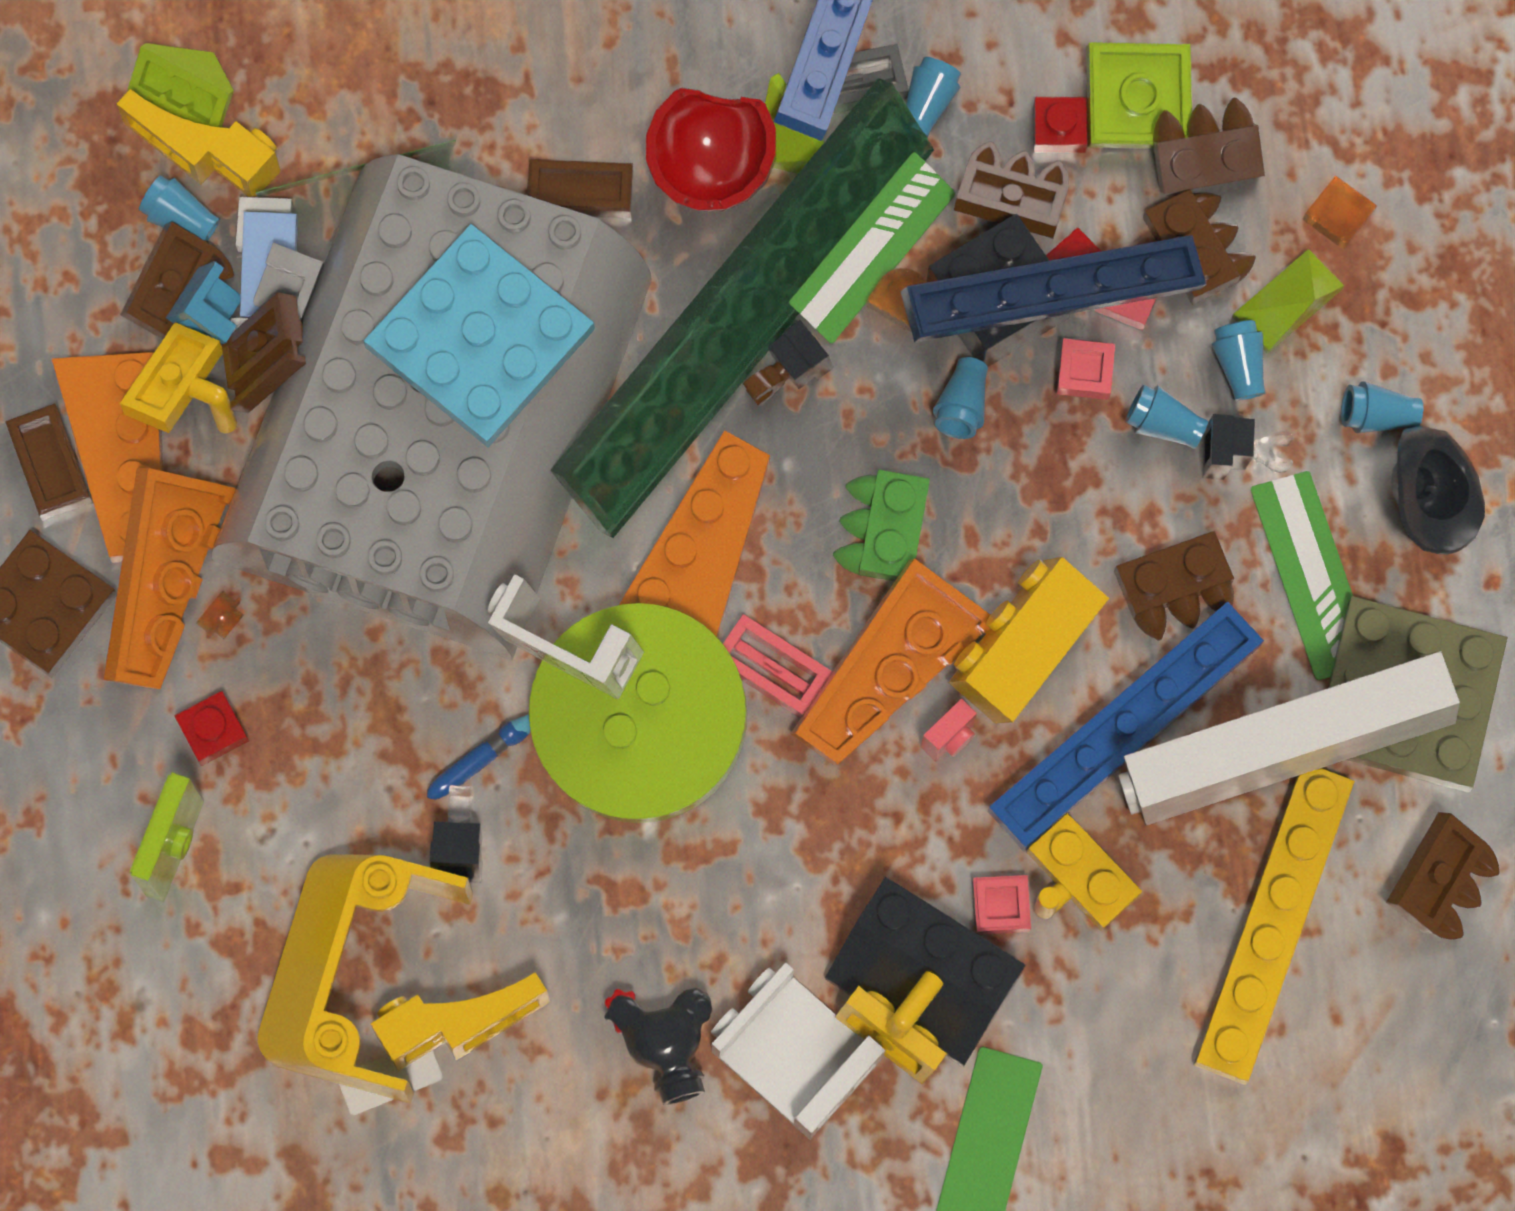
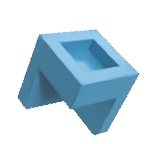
(207, 304)

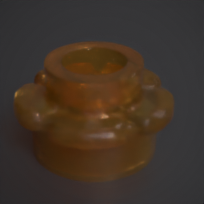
(221, 616)

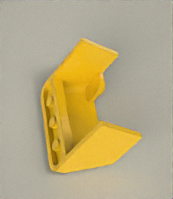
(295, 1026)

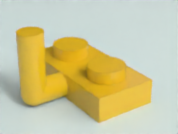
(177, 376)
(1080, 874)
(904, 1043)

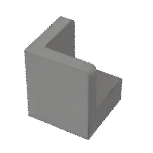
(288, 274)

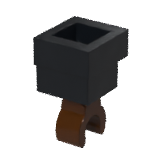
(796, 357)

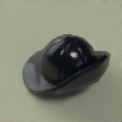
(1451, 492)

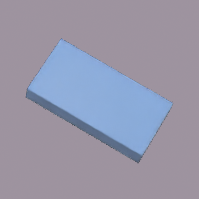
(259, 234)

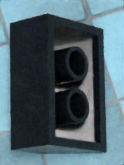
(903, 939)

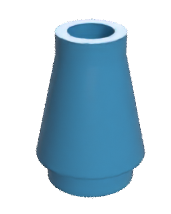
(931, 91)
(172, 202)
(1241, 357)
(962, 403)
(1379, 409)
(1164, 417)

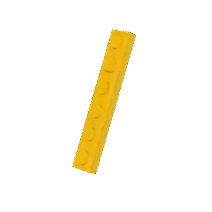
(1274, 925)

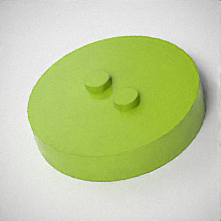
(666, 735)

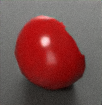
(710, 149)

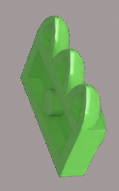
(888, 528)

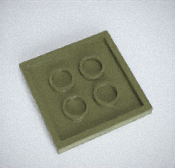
(1387, 636)

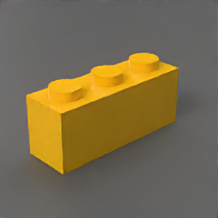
(1027, 639)

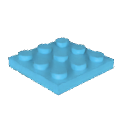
(479, 335)

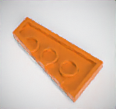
(106, 439)
(705, 537)
(164, 550)
(898, 651)

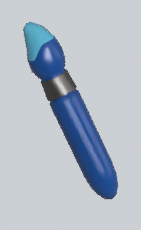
(481, 756)

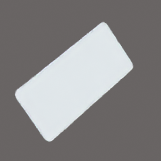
(418, 1074)

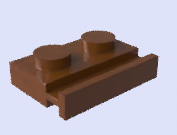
(263, 352)

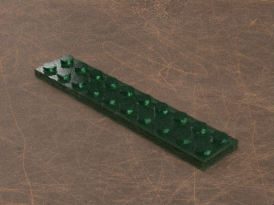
(735, 315)

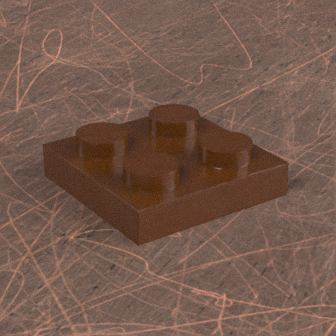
(47, 603)

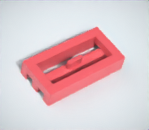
(785, 650)

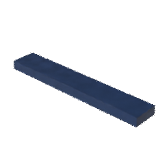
(1052, 288)

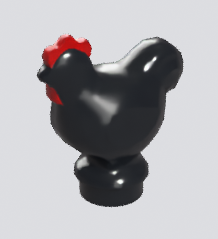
(664, 1039)

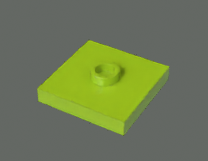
(1131, 89)
(167, 837)

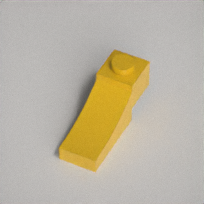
(200, 149)
(416, 1028)

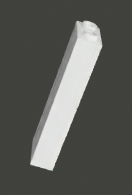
(1290, 739)

